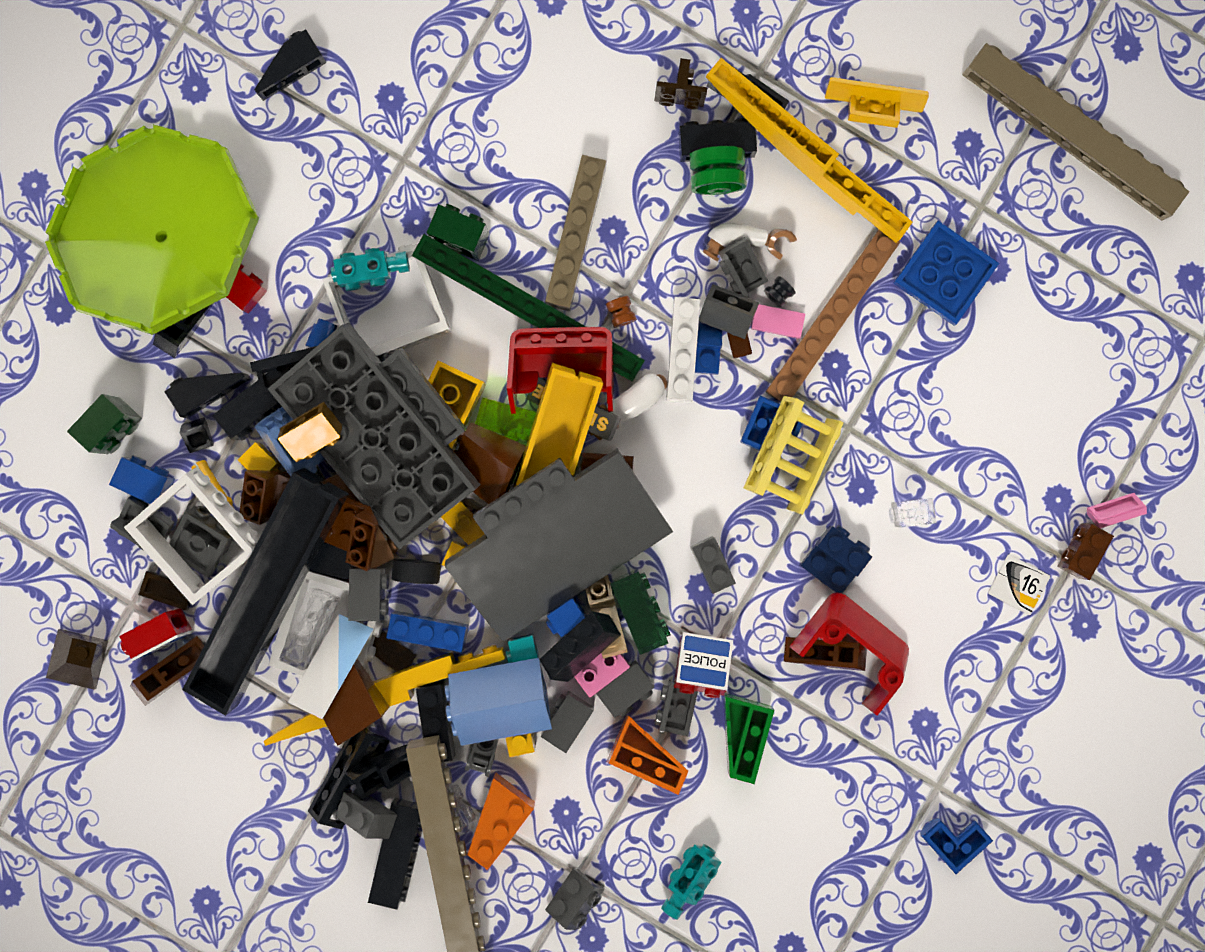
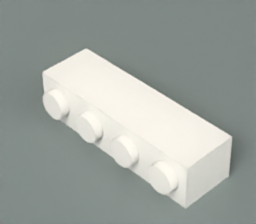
(683, 349)

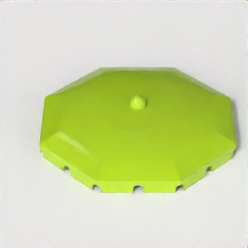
(151, 229)

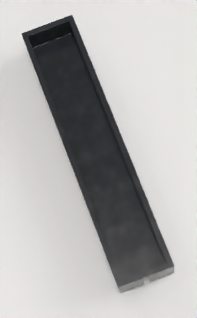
(265, 590)

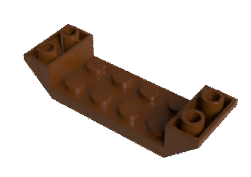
(352, 530)

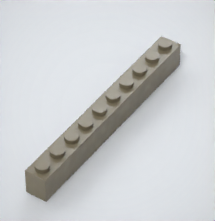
(1076, 132)
(443, 845)

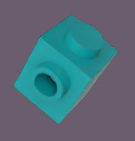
(522, 648)

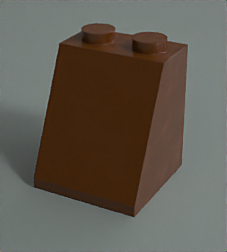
(490, 459)
(354, 705)

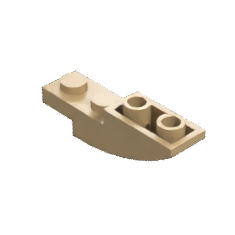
(602, 601)

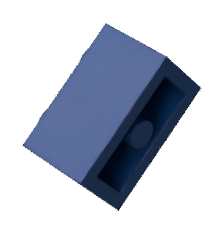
(141, 480)
(565, 617)

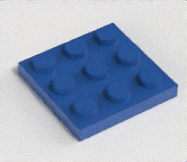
(946, 273)

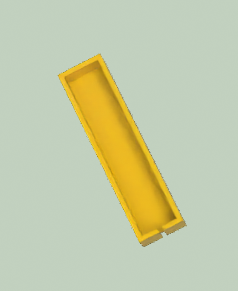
(560, 421)

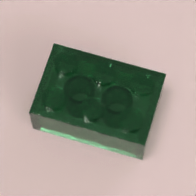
(640, 611)

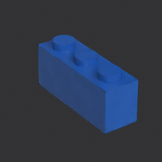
(427, 631)

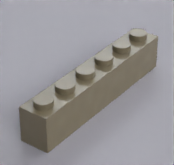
(576, 232)

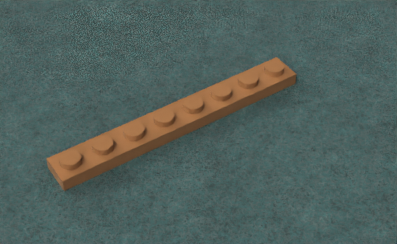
(832, 317)

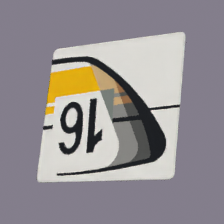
(1019, 584)

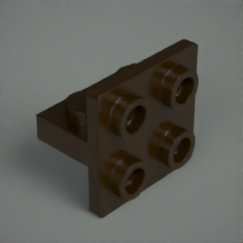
(682, 91)

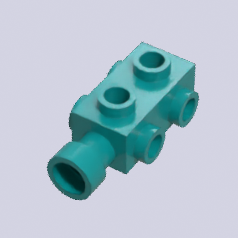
(360, 268)
(691, 879)

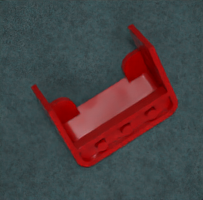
(573, 347)
(842, 616)

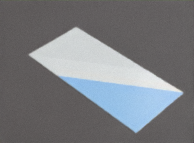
(330, 666)

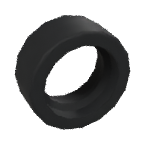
(416, 571)

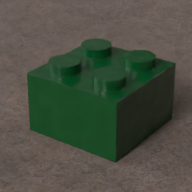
(458, 231)
(104, 425)

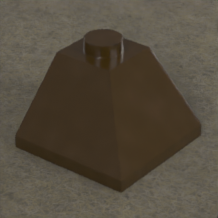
(77, 659)

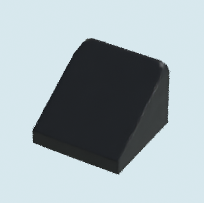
(196, 435)

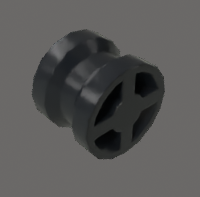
(779, 291)

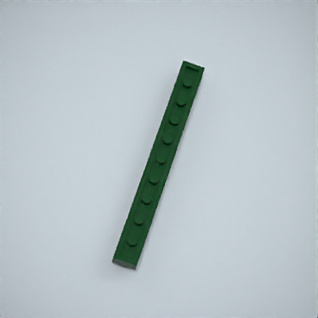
(510, 297)

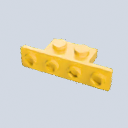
(875, 102)

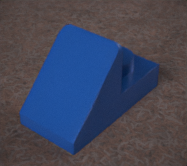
(708, 349)

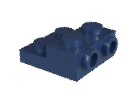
(836, 559)

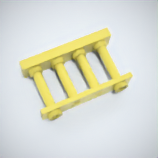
(773, 446)

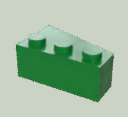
(746, 735)

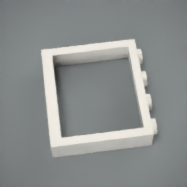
(409, 339)
(164, 554)
(366, 654)

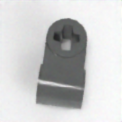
(482, 757)

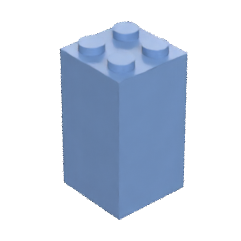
(498, 702)

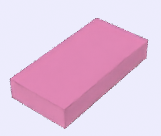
(778, 321)
(1116, 510)

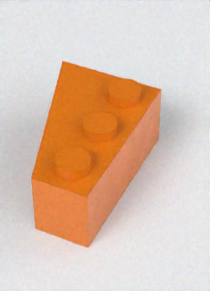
(645, 758)
(500, 819)

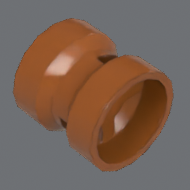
(621, 311)

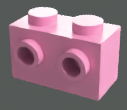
(601, 673)

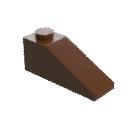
(840, 655)
(167, 672)

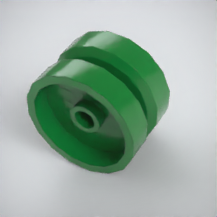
(717, 170)

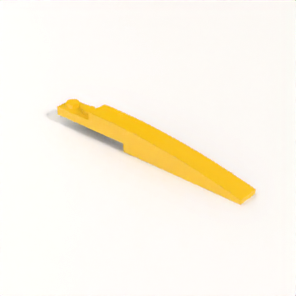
(807, 151)
(398, 686)

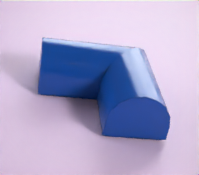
(760, 423)
(952, 849)

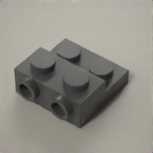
(201, 540)

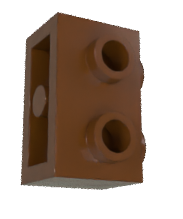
(1085, 551)

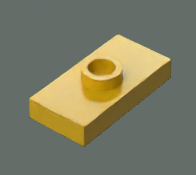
(463, 523)

